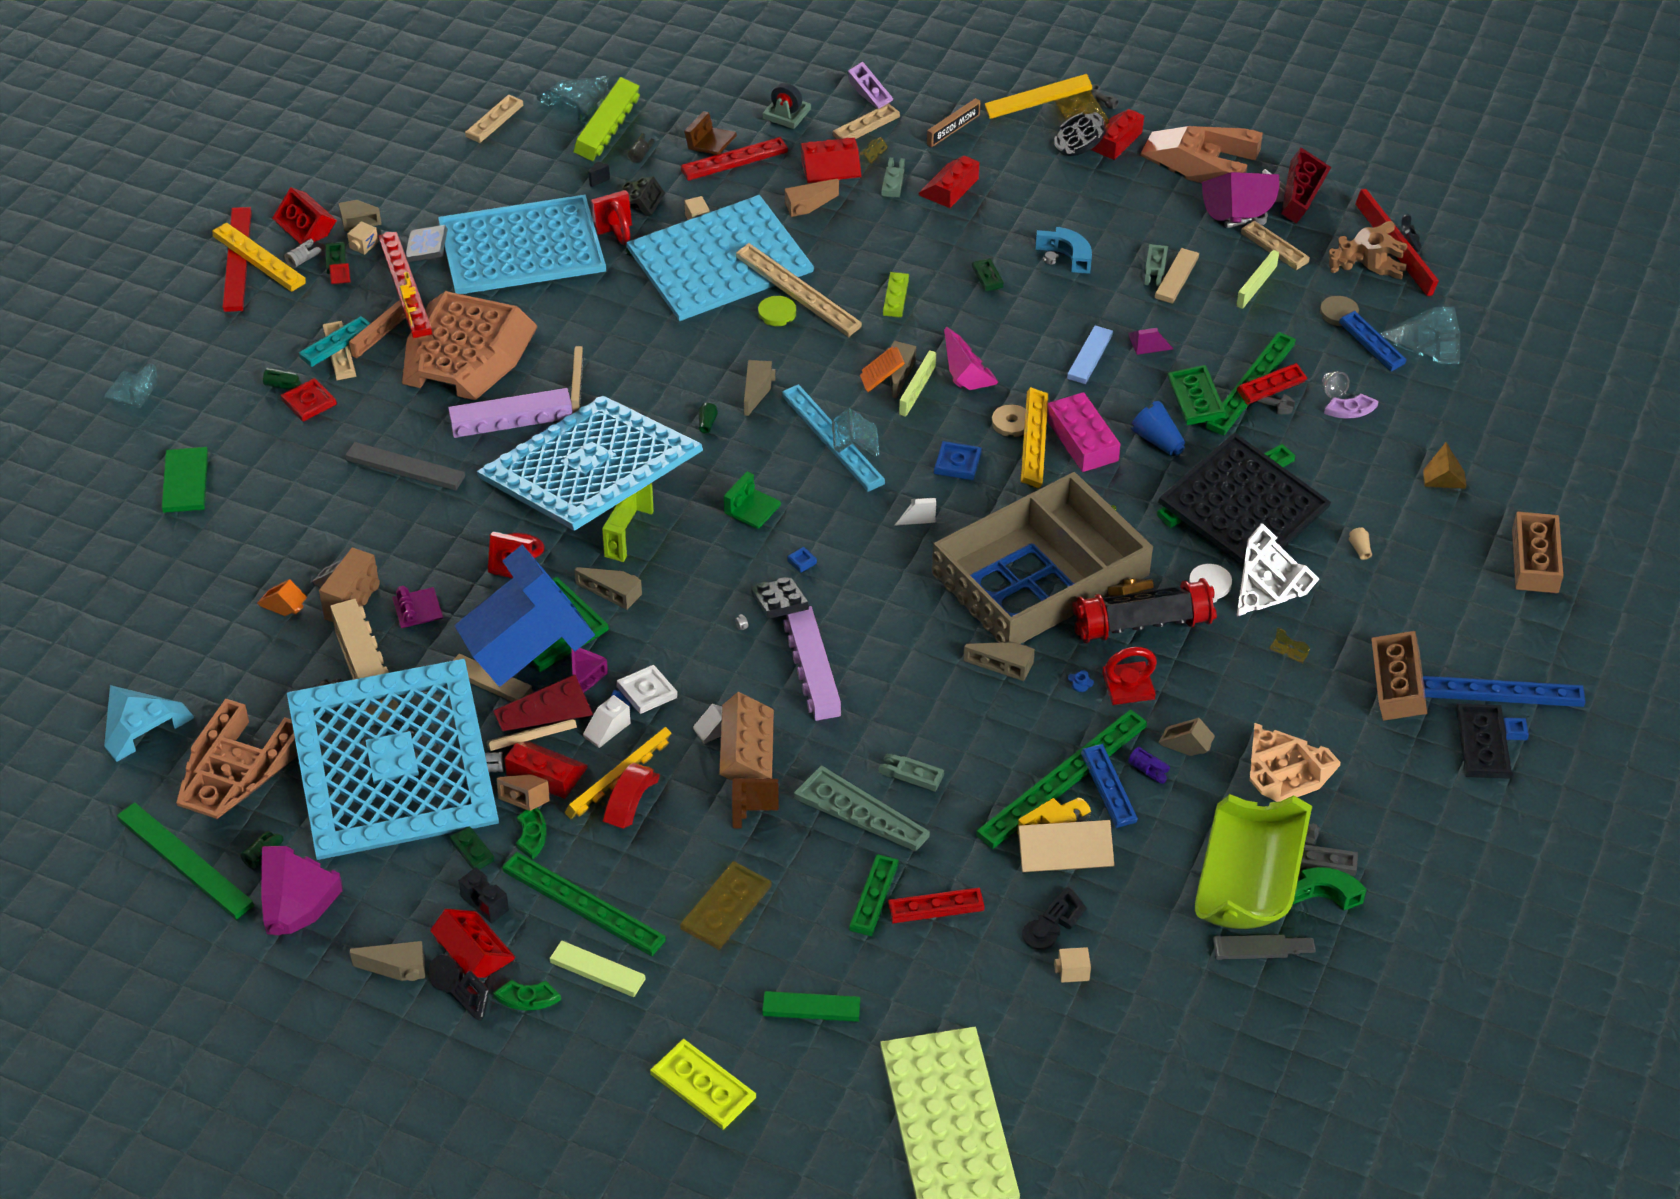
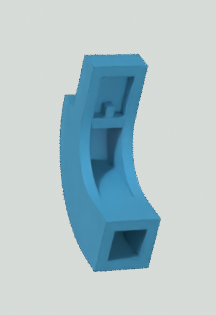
(1070, 244)

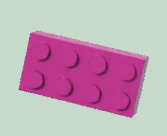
(1083, 432)

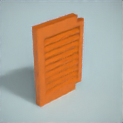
(881, 368)

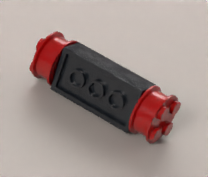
(1181, 604)

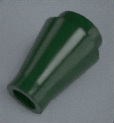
(707, 416)

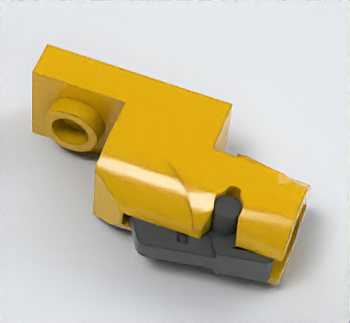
(1053, 812)

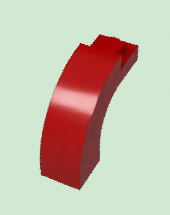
(627, 793)

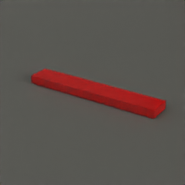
(734, 158)

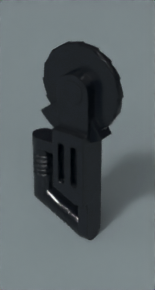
(1044, 931)
(448, 977)

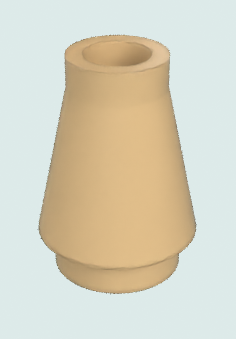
(1360, 541)

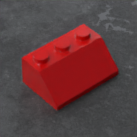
(1120, 133)
(830, 160)
(952, 181)
(303, 217)
(536, 760)
(471, 942)

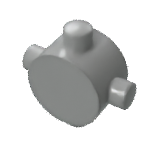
(1050, 257)
(741, 622)

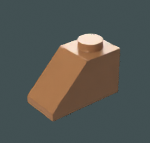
(523, 791)

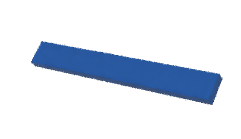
(1504, 691)

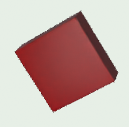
(340, 273)

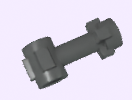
(1110, 101)

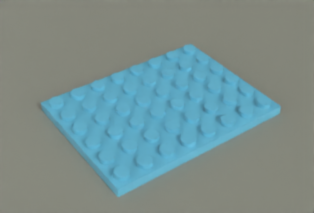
(522, 244)
(697, 260)

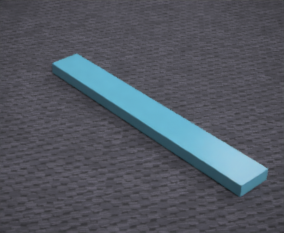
(822, 427)

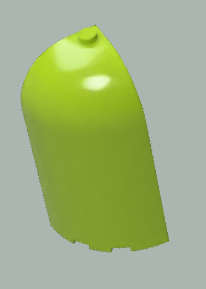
(1252, 862)

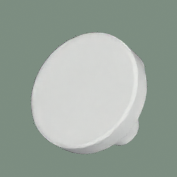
(1215, 576)

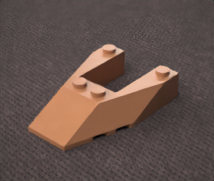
(1196, 150)
(226, 770)

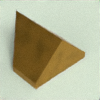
(1444, 470)

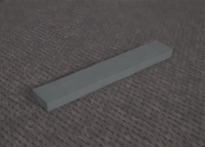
(405, 466)

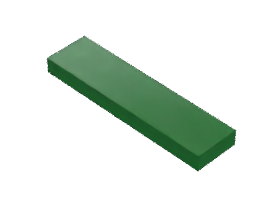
(874, 895)
(811, 1006)

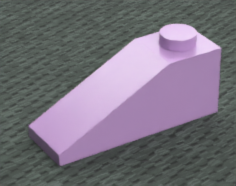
(868, 86)

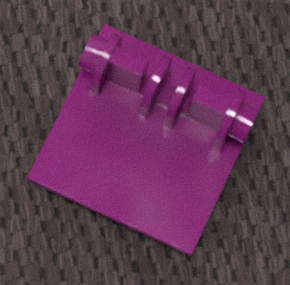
(416, 606)

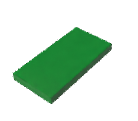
(1196, 395)
(185, 479)

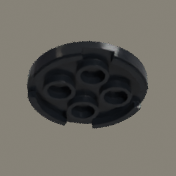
(1080, 134)

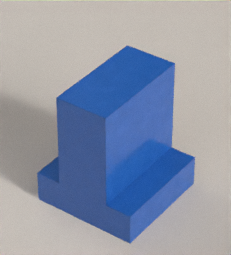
(521, 620)

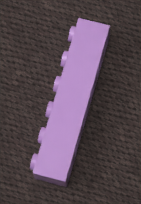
(510, 412)
(813, 665)

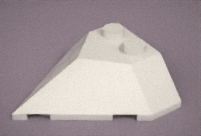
(1270, 574)

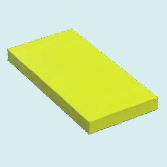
(703, 1084)

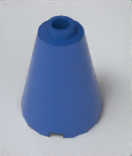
(1159, 429)

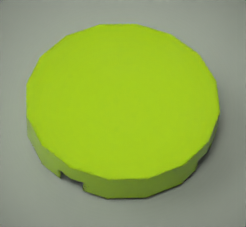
(777, 310)

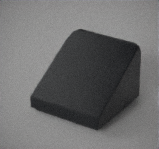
(598, 174)

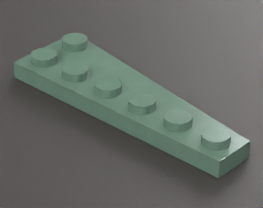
(847, 802)

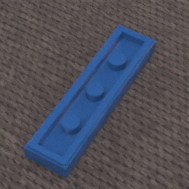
(1372, 341)
(1109, 786)

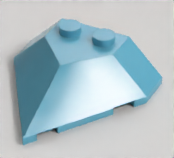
(136, 713)

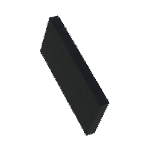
(1483, 741)

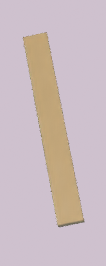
(798, 290)

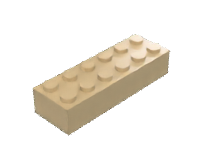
(359, 647)

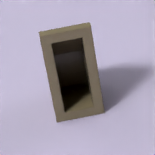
(356, 211)
(1188, 737)

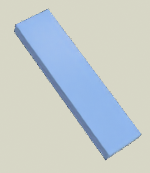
(1090, 354)

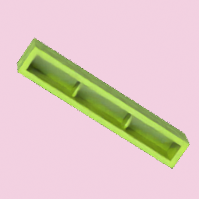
(606, 119)

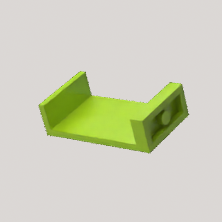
(614, 529)

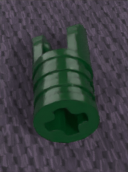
(280, 379)
(253, 854)

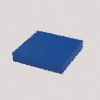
(958, 460)

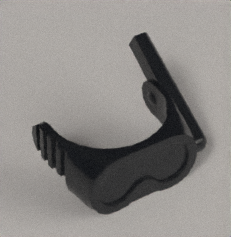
(1409, 233)

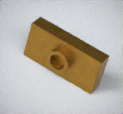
(1130, 586)

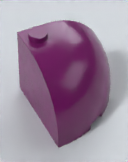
(1240, 195)

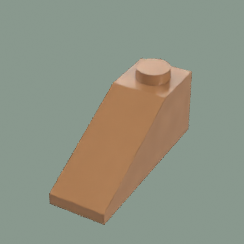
(809, 197)

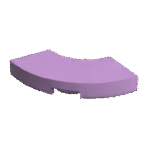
(1352, 407)

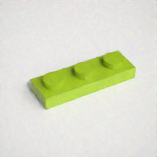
(896, 294)

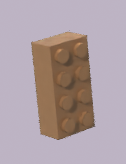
(1537, 552)
(1399, 675)
(746, 739)

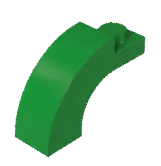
(1332, 885)

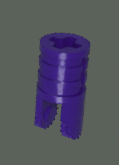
(1149, 764)

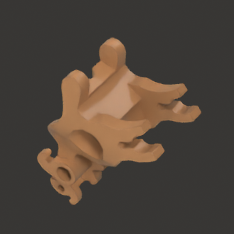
(1371, 249)

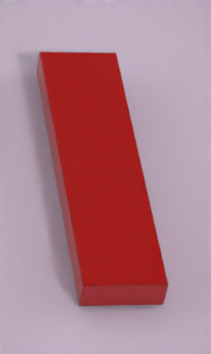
(1271, 383)
(936, 905)

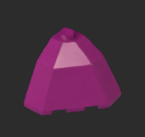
(294, 890)

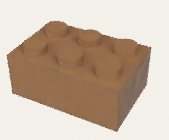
(352, 579)

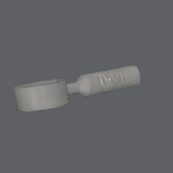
(1262, 221)

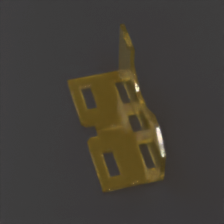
(874, 151)
(1281, 636)

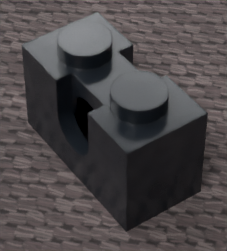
(492, 899)

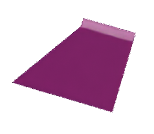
(1148, 341)
(588, 667)

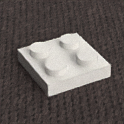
(646, 689)

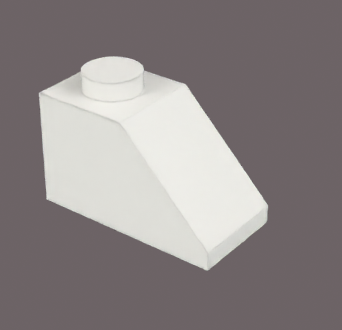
(607, 721)

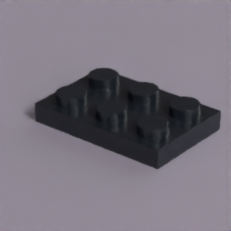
(779, 597)

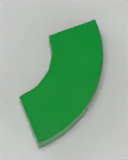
(533, 832)
(527, 996)

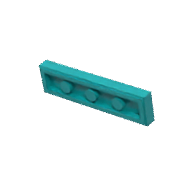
(333, 343)

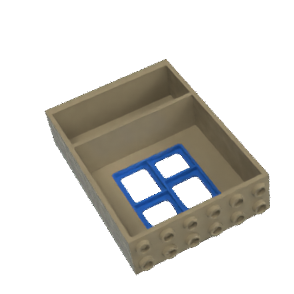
(1067, 530)

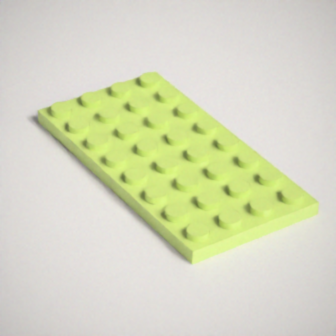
(948, 1117)

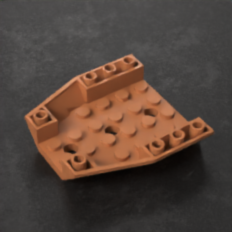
(487, 352)

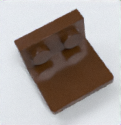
(704, 138)
(753, 795)

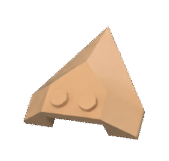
(1287, 765)

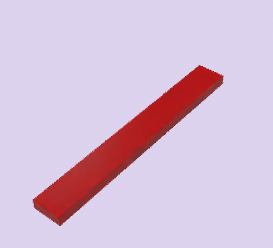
(1414, 264)
(237, 265)

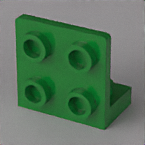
(749, 504)

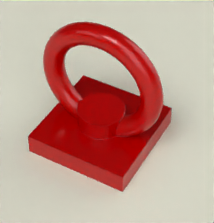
(612, 214)
(504, 544)
(1132, 680)

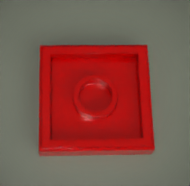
(308, 399)

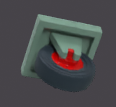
(786, 106)

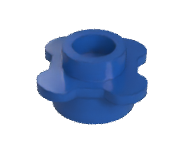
(1080, 681)

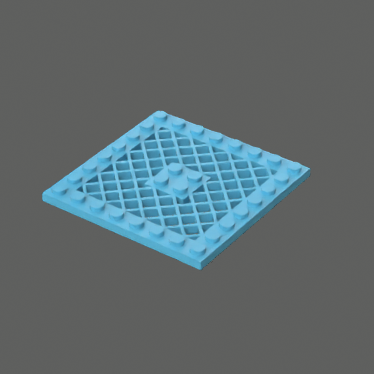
(589, 462)
(391, 758)

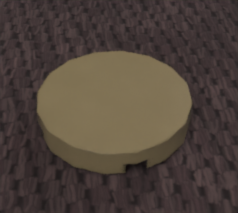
(1336, 307)

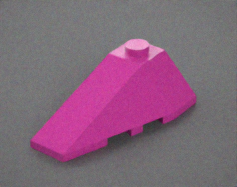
(965, 365)

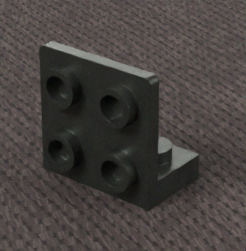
(645, 193)

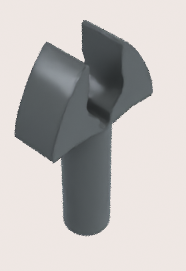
(1283, 405)

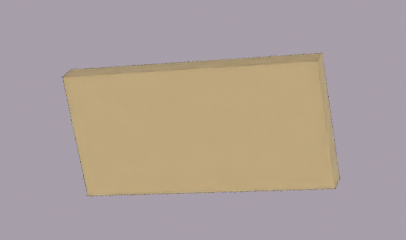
(1066, 846)

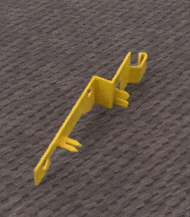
(406, 292)

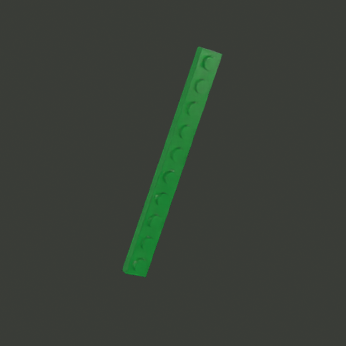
(1059, 780)

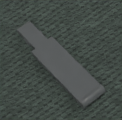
(1260, 946)

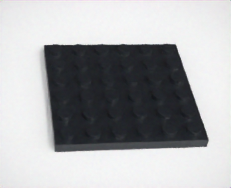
(1237, 492)

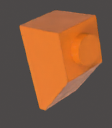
(283, 599)

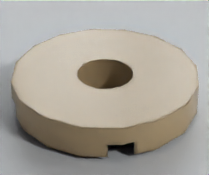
(1009, 412)

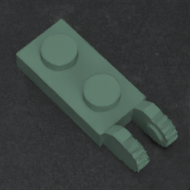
(893, 179)
(1155, 263)
(912, 771)

